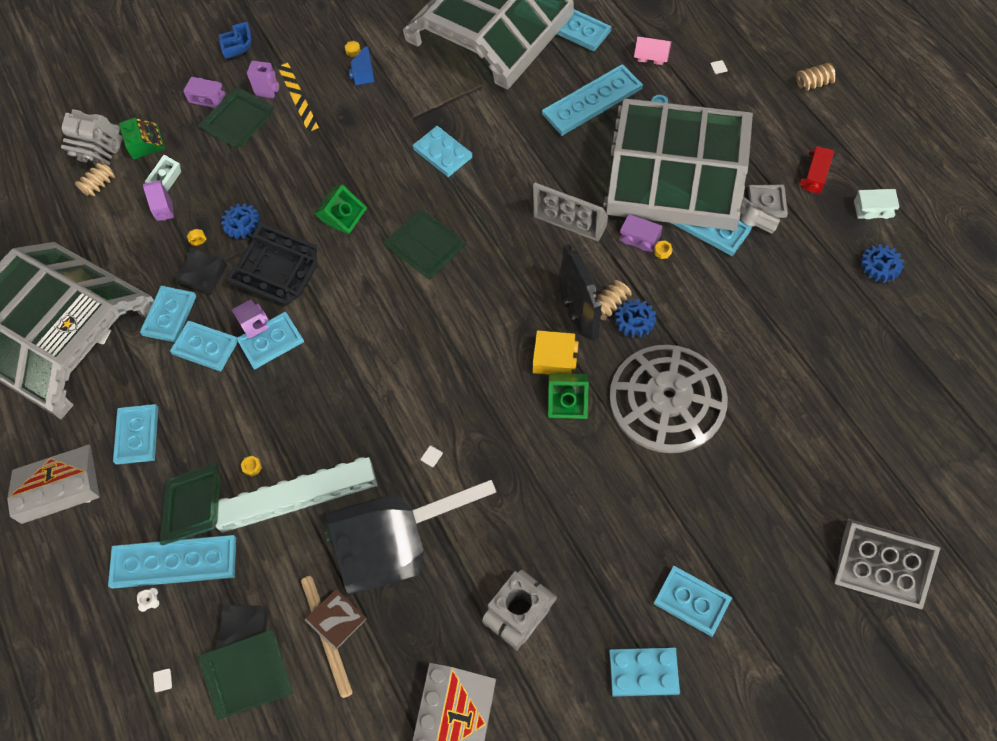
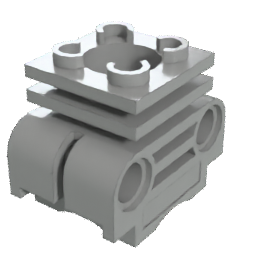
(90, 137)
(518, 627)

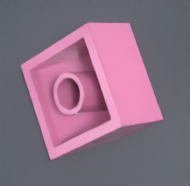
(652, 49)

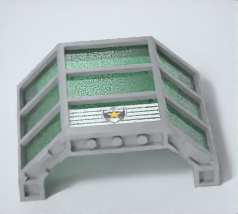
(53, 316)

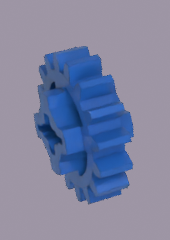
(240, 221)
(882, 263)
(634, 316)

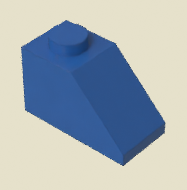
(362, 68)

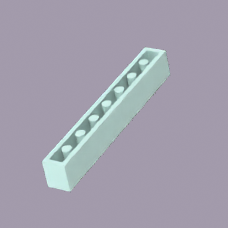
(295, 494)

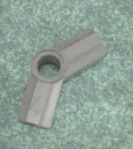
(754, 215)

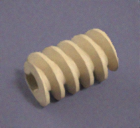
(815, 76)
(95, 179)
(612, 297)

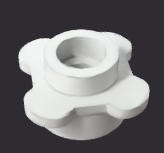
(142, 597)

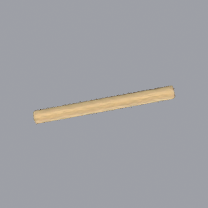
(333, 655)

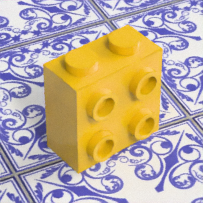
(554, 353)

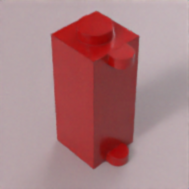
(818, 169)

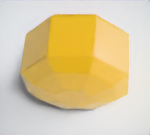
(352, 48)
(196, 237)
(663, 249)
(251, 466)

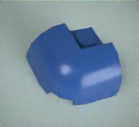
(236, 41)

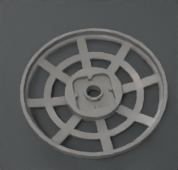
(667, 406)

